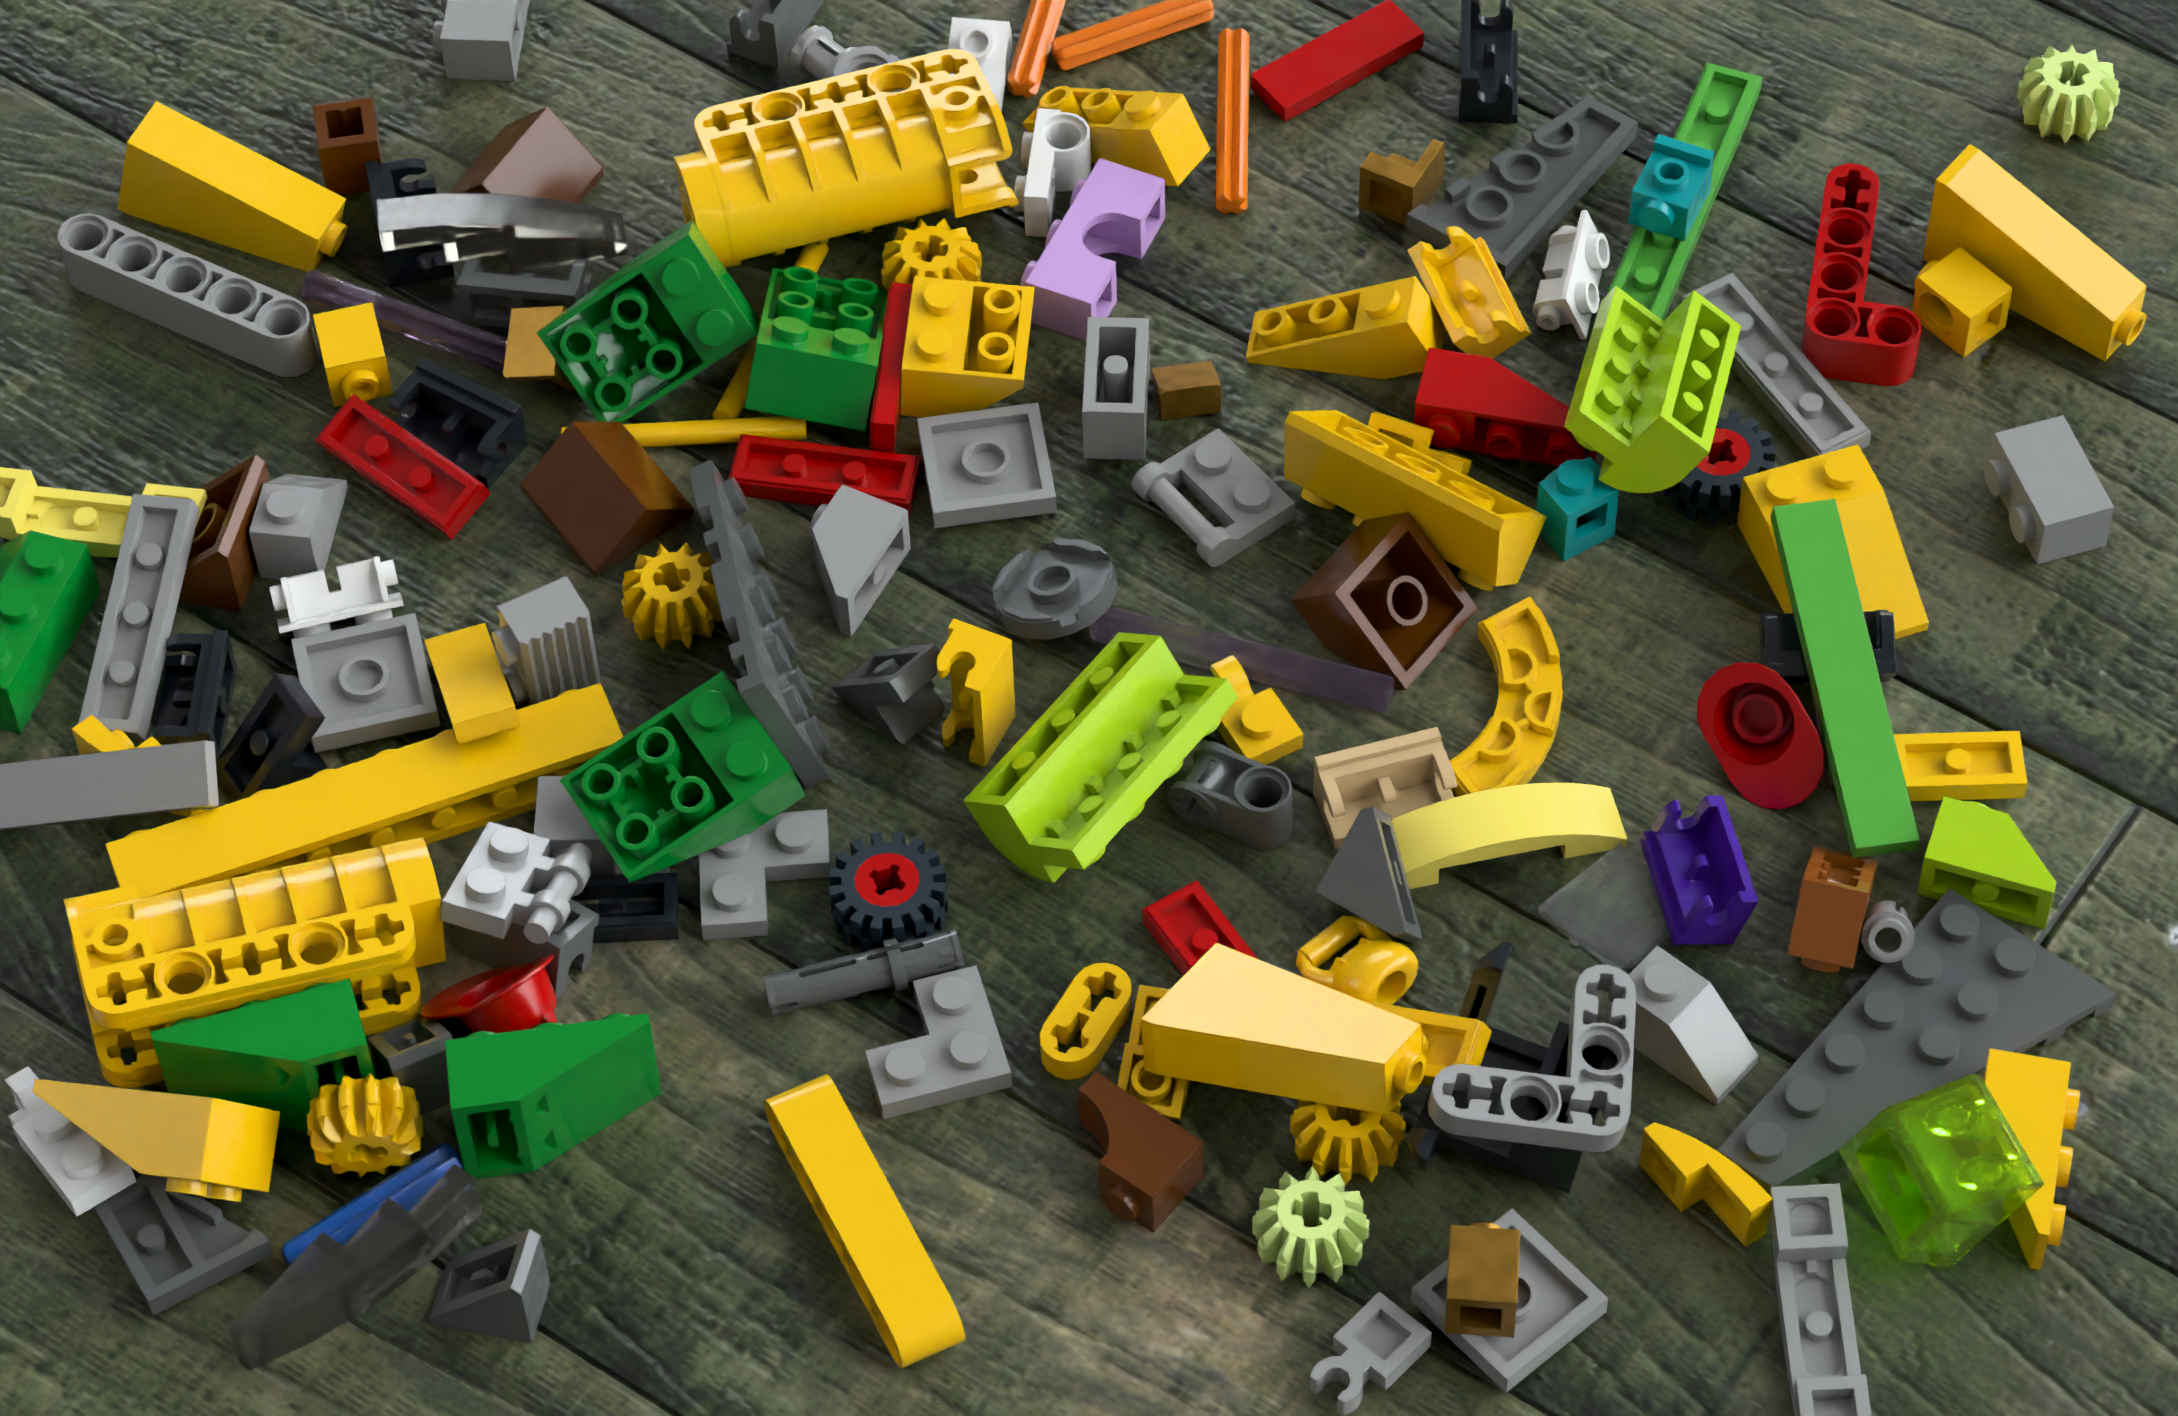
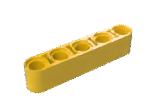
(864, 1221)

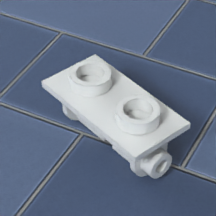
(1578, 260)
(314, 607)

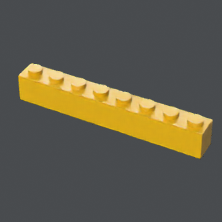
(394, 796)

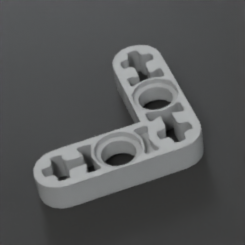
(1581, 1088)

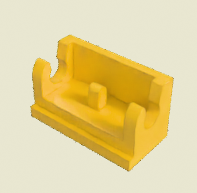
(1470, 294)
(980, 687)

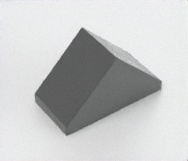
(1371, 877)
(417, 1058)
(495, 1289)

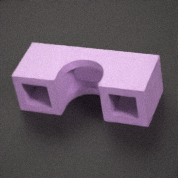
(1107, 213)

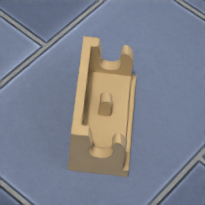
(1385, 774)

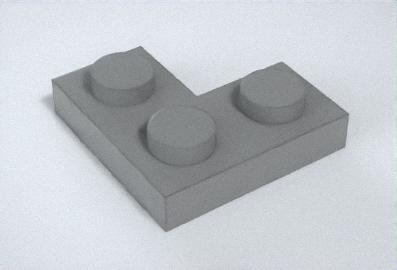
(737, 872)
(955, 1057)

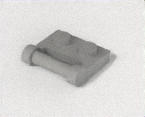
(1226, 486)

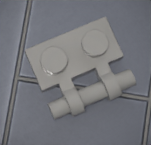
(498, 880)

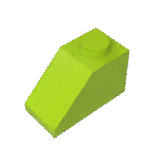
(1987, 862)

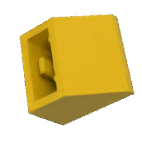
(963, 345)

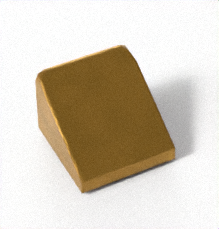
(1187, 390)

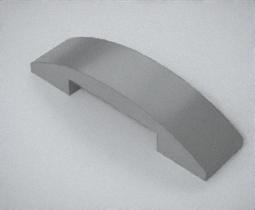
(1816, 1302)

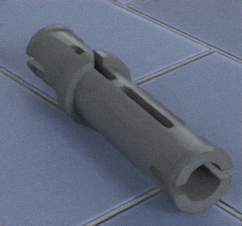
(863, 972)

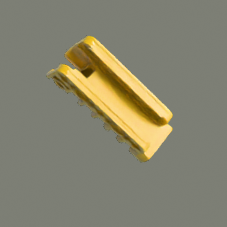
(845, 156)
(251, 940)

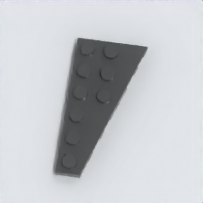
(760, 642)
(1910, 1030)

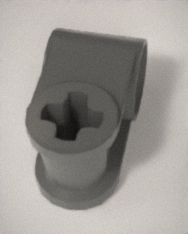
(1235, 797)

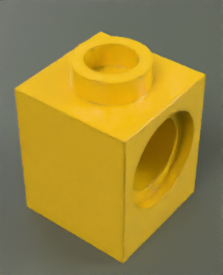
(1961, 301)
(353, 353)

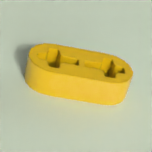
(1096, 1027)

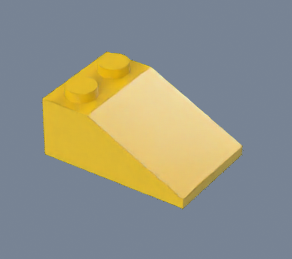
(1867, 524)
(193, 1141)

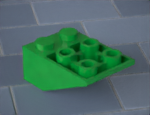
(650, 326)
(817, 348)
(684, 782)
(269, 1051)
(546, 1089)

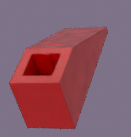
(1492, 411)

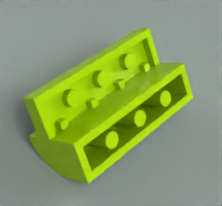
(1652, 389)
(1096, 756)

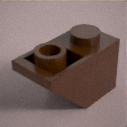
(345, 141)

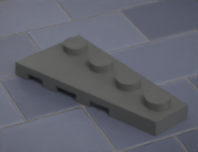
(1530, 187)

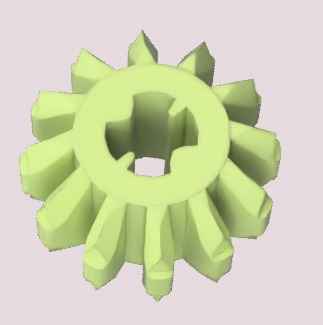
(2068, 93)
(1310, 1227)

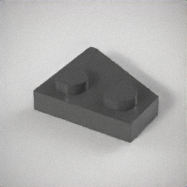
(175, 1241)

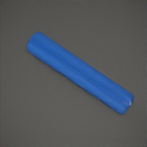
(403, 1187)

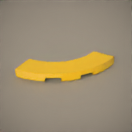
(1527, 702)

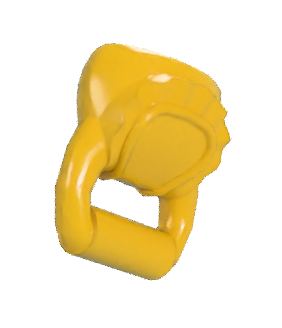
(1370, 971)

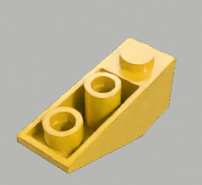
(1134, 128)
(1357, 332)
(2038, 1108)

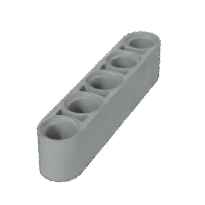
(188, 295)

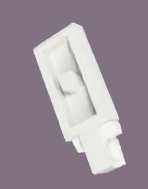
(66, 1155)

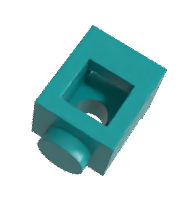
(1672, 187)
(1572, 493)

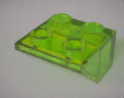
(1941, 1170)

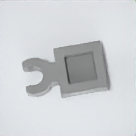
(1371, 1346)

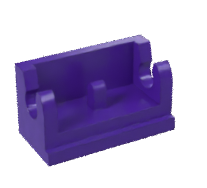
(1699, 873)

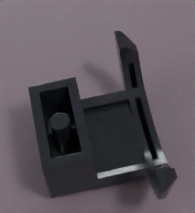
(1505, 1051)

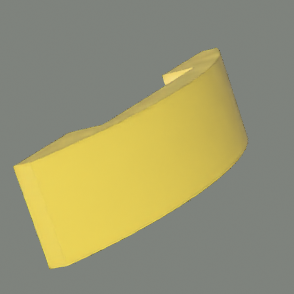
(73, 514)
(1507, 823)

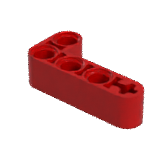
(1841, 330)

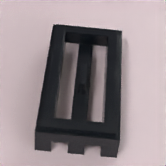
(633, 920)

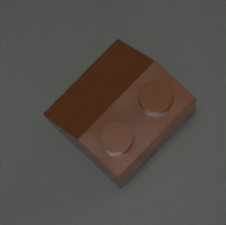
(1385, 600)

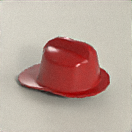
(1761, 735)
(499, 999)

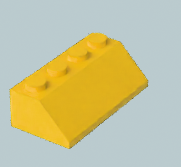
(1379, 477)

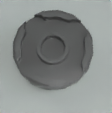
(1055, 589)

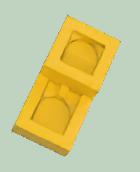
(1694, 1171)

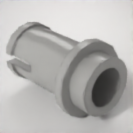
(1889, 946)

